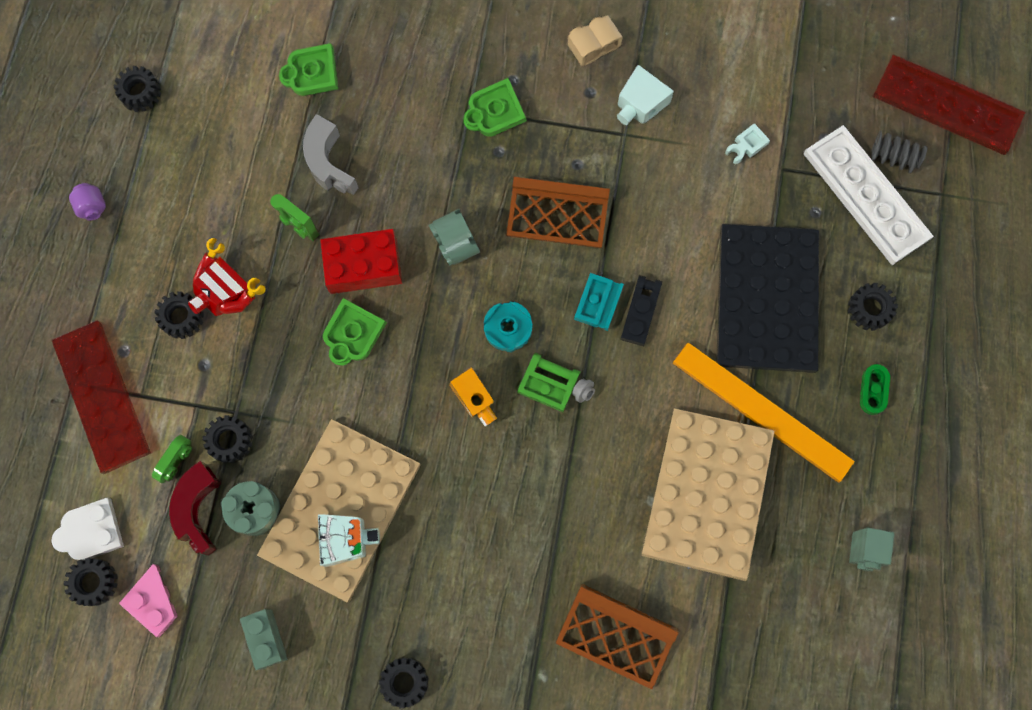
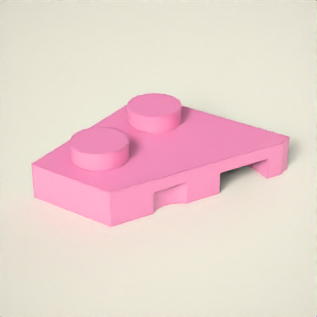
(150, 602)

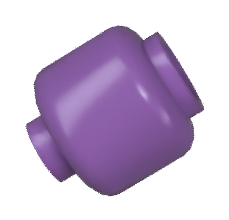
(87, 201)

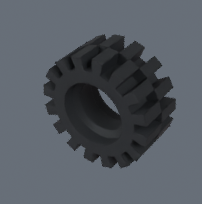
(132, 78)
(879, 294)
(164, 316)
(220, 426)
(76, 577)
(387, 682)

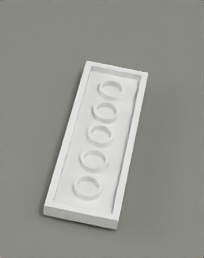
(868, 195)

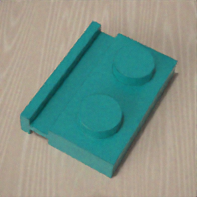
(598, 301)

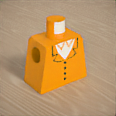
(469, 385)

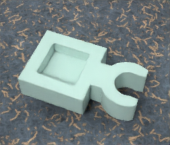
(748, 142)

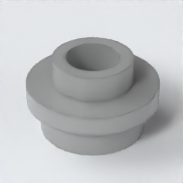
(583, 390)

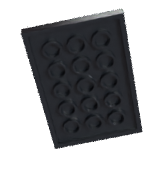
(768, 298)

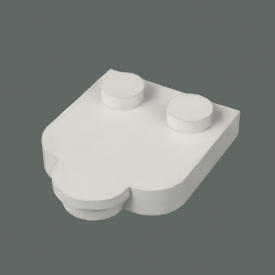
(89, 531)

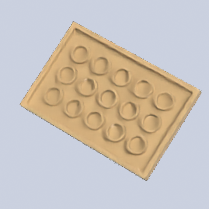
(342, 478)
(709, 494)

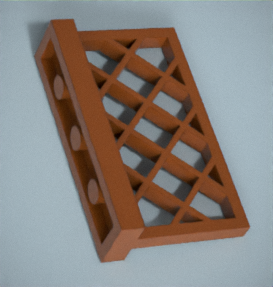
(566, 193)
(627, 615)

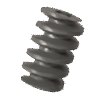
(898, 152)

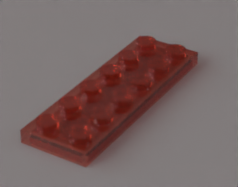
(949, 104)
(101, 397)

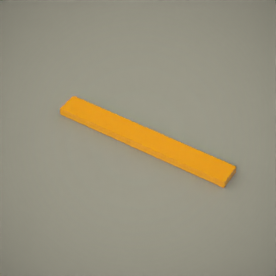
(763, 412)

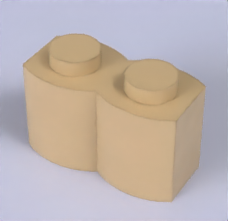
(594, 40)

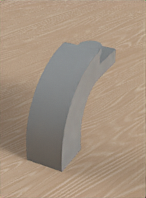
(316, 147)

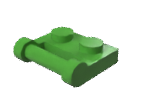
(294, 216)
(546, 389)

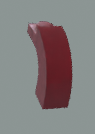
(185, 506)

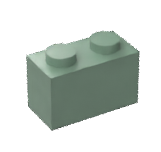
(871, 549)
(263, 639)

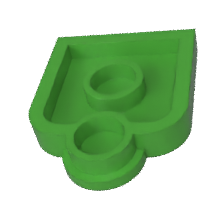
(310, 70)
(494, 109)
(351, 333)

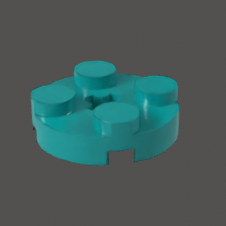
(507, 312)

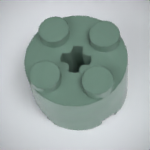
(454, 237)
(236, 507)

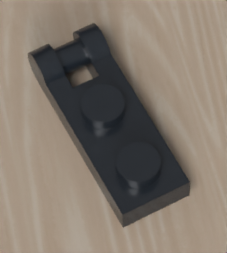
(641, 311)

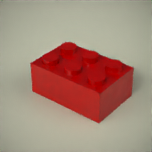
(361, 261)

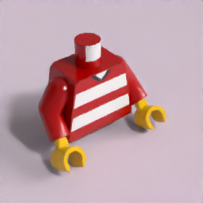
(220, 286)

